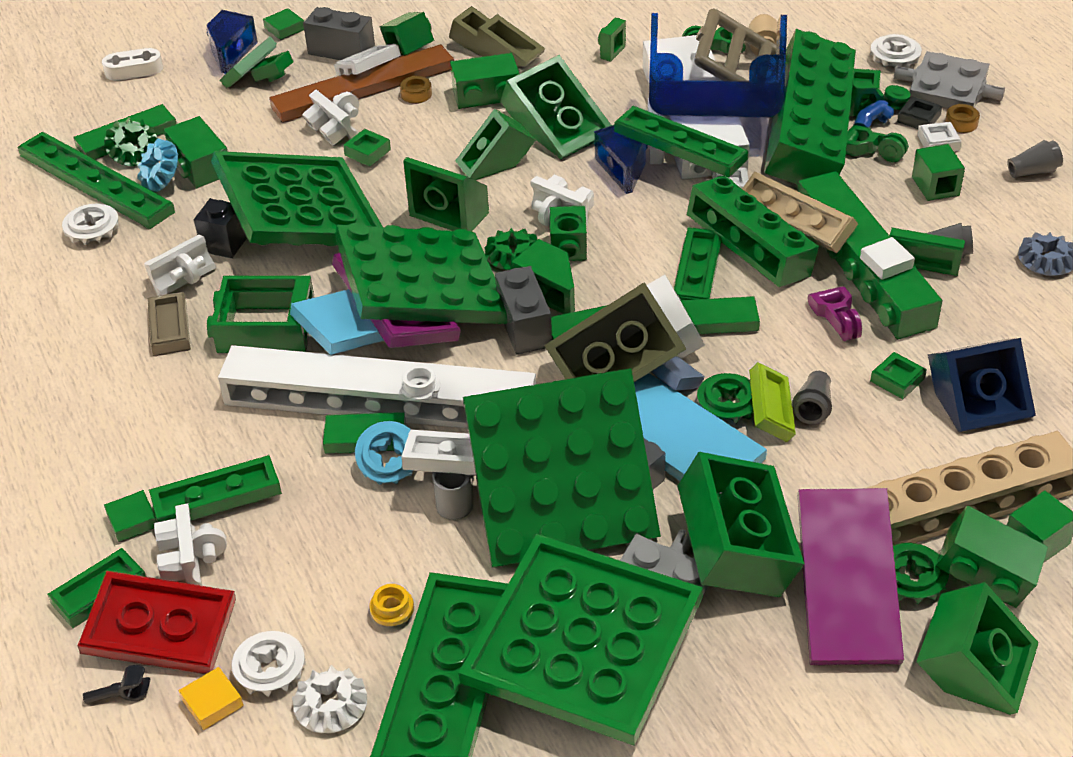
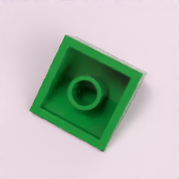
(444, 196)
(978, 649)

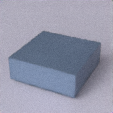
(678, 374)

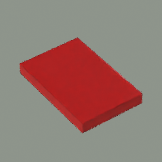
(157, 622)

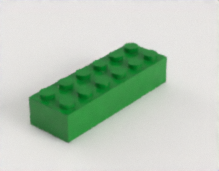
(814, 120)

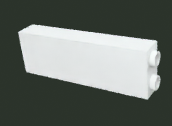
(722, 128)

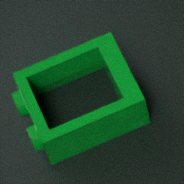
(258, 293)

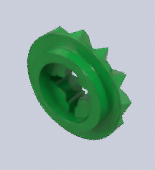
(127, 153)
(498, 250)
(727, 386)
(923, 563)

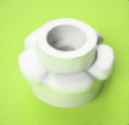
(419, 383)

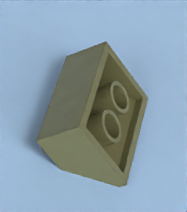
(618, 337)

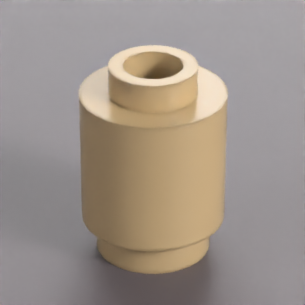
(765, 26)

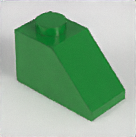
(495, 147)
(552, 273)

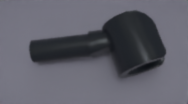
(132, 687)

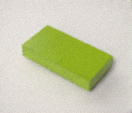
(772, 402)

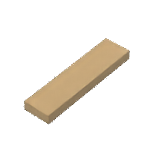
(816, 220)

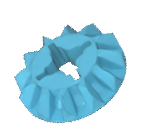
(154, 174)
(378, 438)

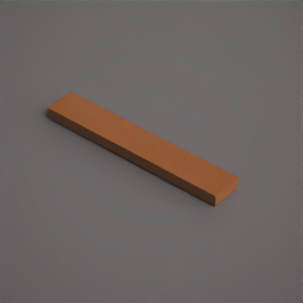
(374, 80)

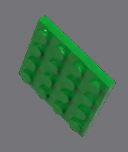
(292, 196)
(419, 274)
(561, 464)
(583, 638)

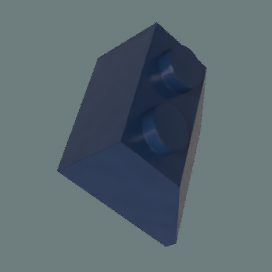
(983, 383)

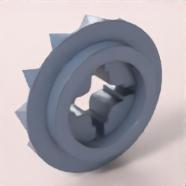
(1054, 263)

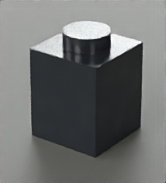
(220, 228)

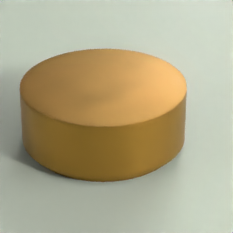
(416, 89)
(963, 117)

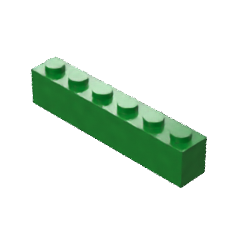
(902, 301)

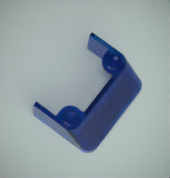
(754, 98)

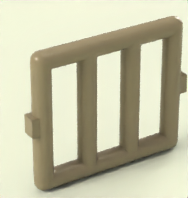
(740, 34)

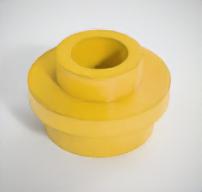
(391, 596)

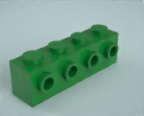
(752, 231)

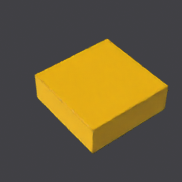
(211, 698)

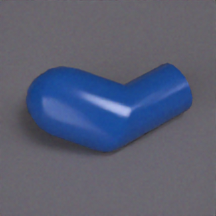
(876, 110)

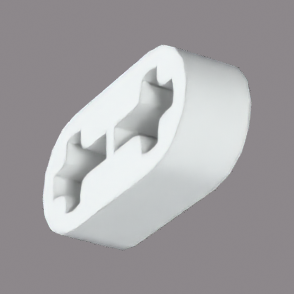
(132, 64)

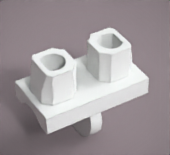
(334, 114)
(555, 193)
(180, 265)
(192, 545)

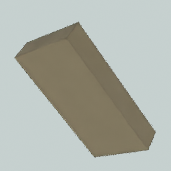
(168, 323)

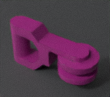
(836, 307)

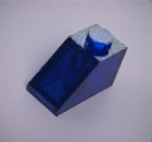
(231, 38)
(620, 157)

